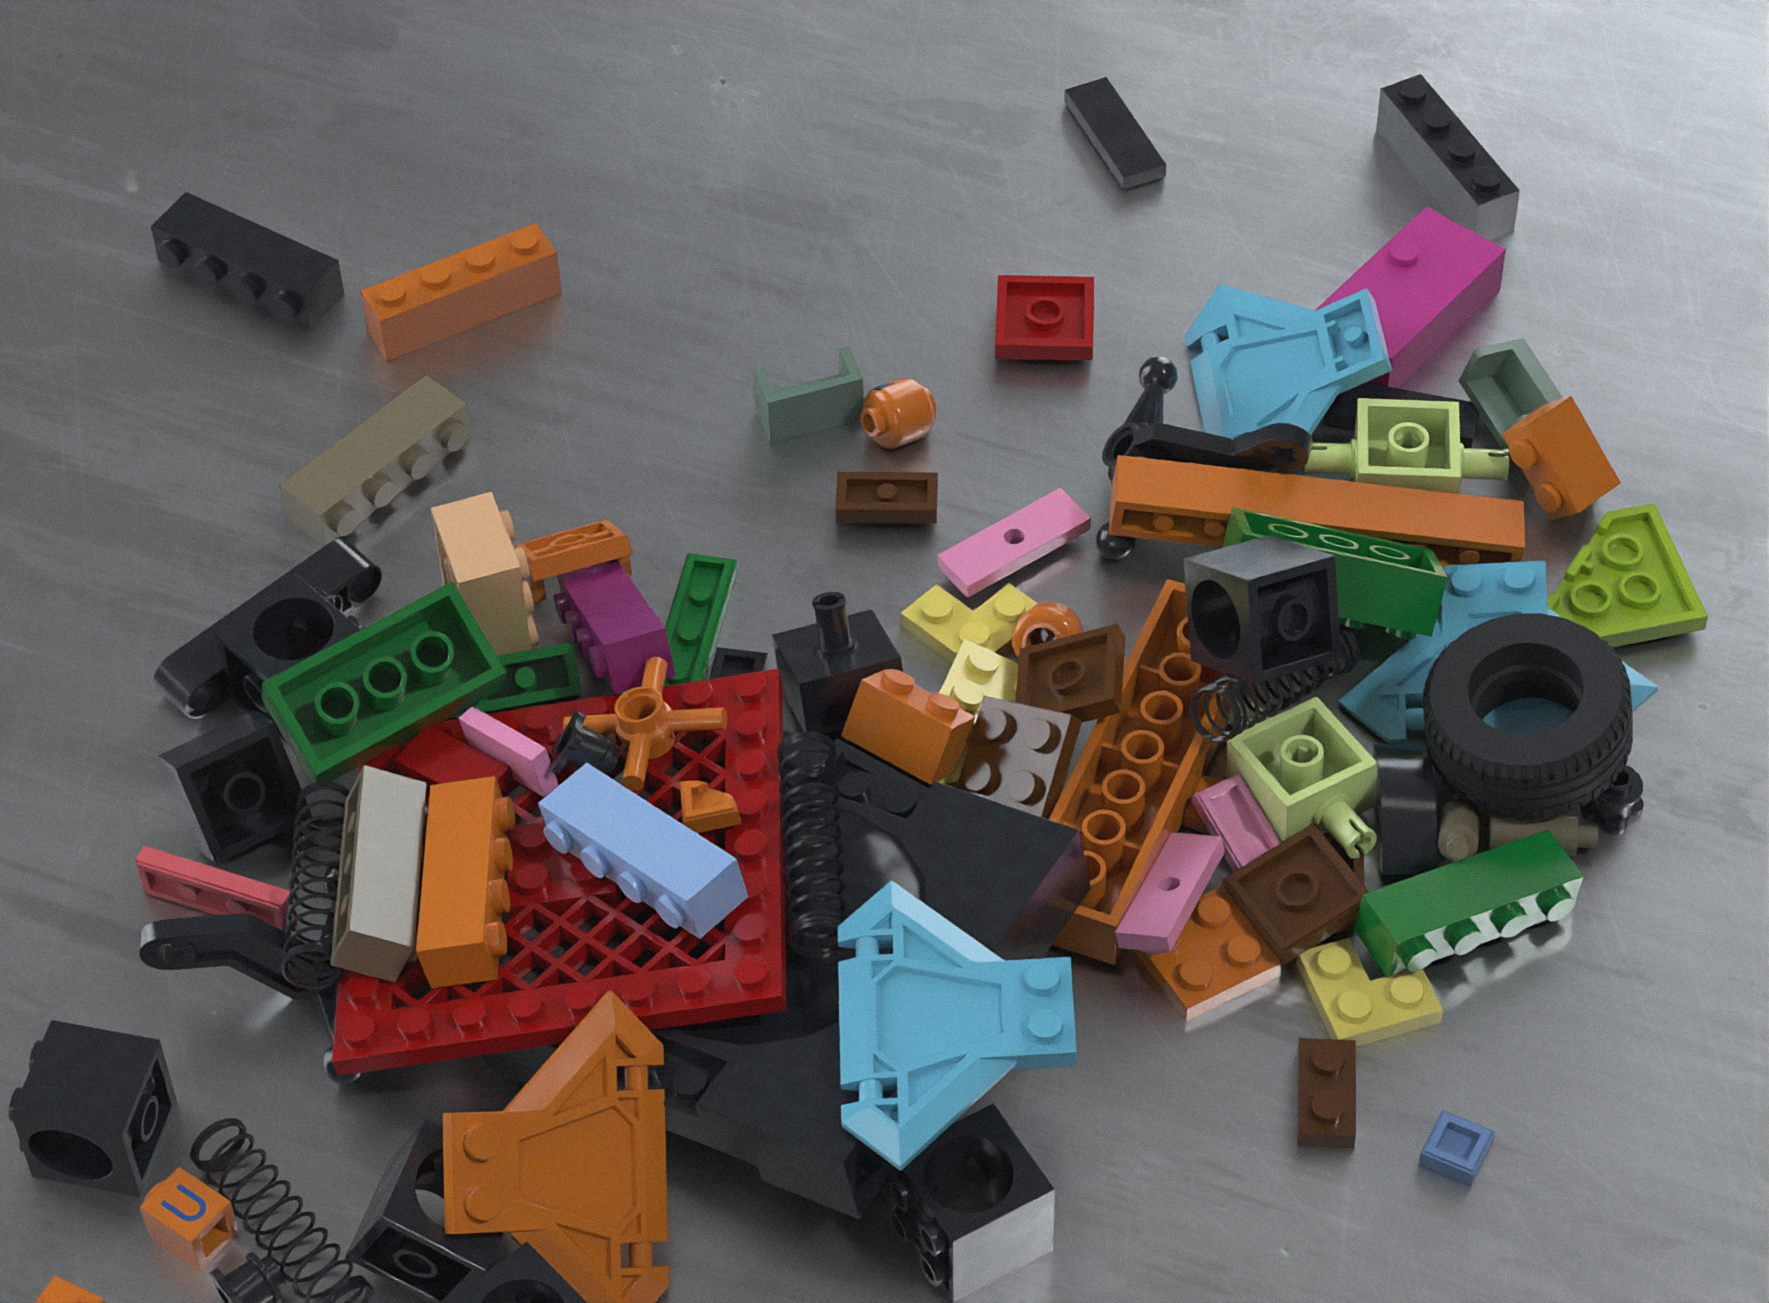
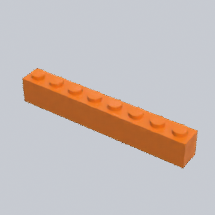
(1195, 503)

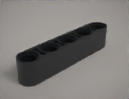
(194, 673)

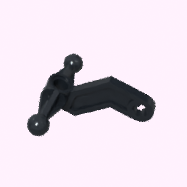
(1268, 449)
(249, 948)

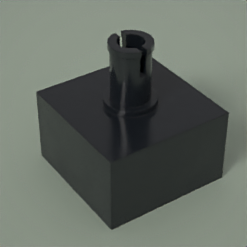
(829, 659)
(234, 786)

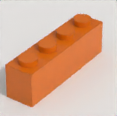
(461, 291)
(465, 882)

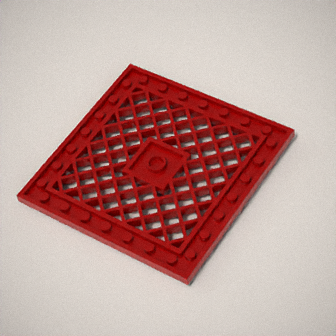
(732, 979)

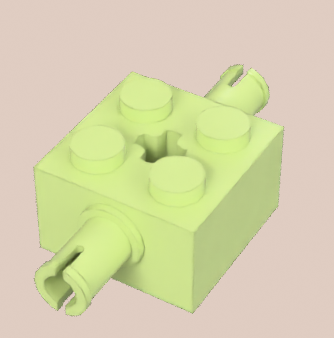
(1408, 447)
(1307, 773)

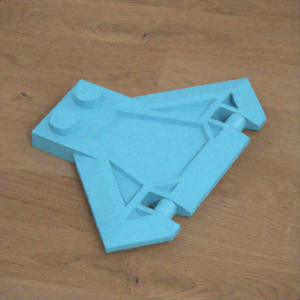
(1280, 358)
(1469, 598)
(937, 1021)

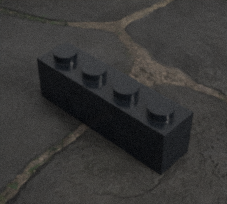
(1447, 158)
(247, 260)

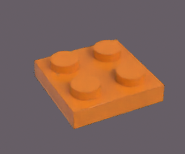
(1213, 957)

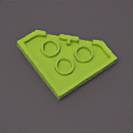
(1630, 582)

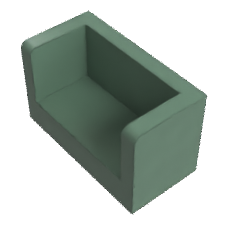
(1506, 385)
(811, 404)

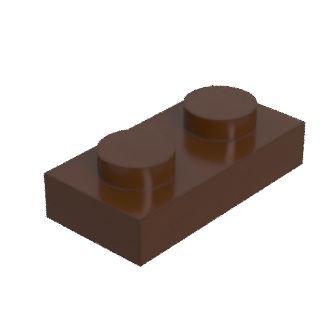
(887, 497)
(1326, 1093)

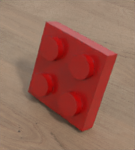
(1044, 317)

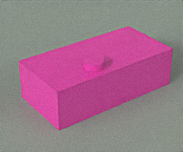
(1426, 288)

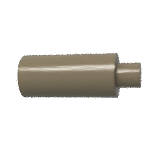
(1565, 829)
(1458, 830)

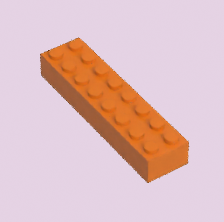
(1138, 773)

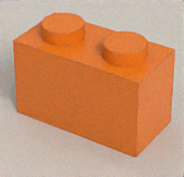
(1560, 458)
(908, 725)

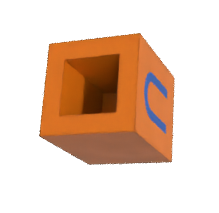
(188, 1218)

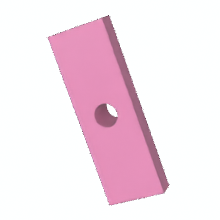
(1013, 542)
(1169, 893)

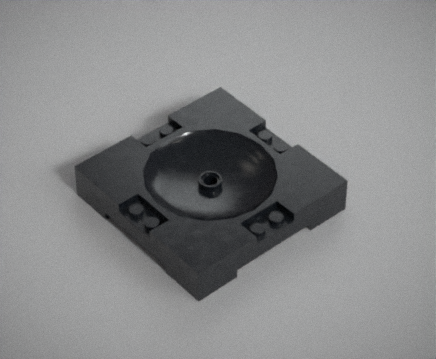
(773, 1079)

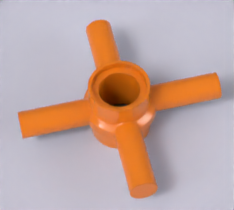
(649, 723)

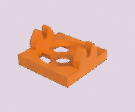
(573, 551)

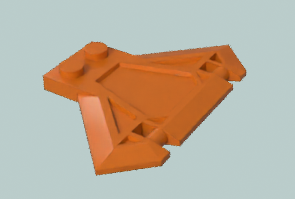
(573, 1161)

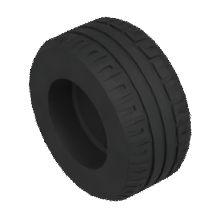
(1528, 772)

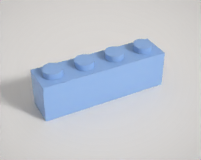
(642, 851)

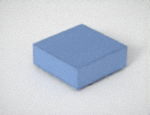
(1456, 1147)

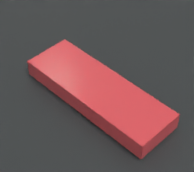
(210, 888)

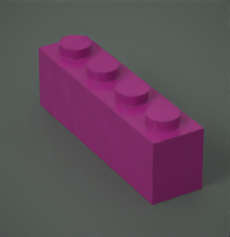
(612, 624)

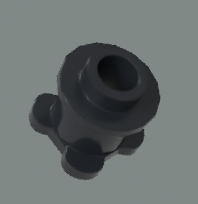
(583, 745)
(1617, 803)
(251, 1282)

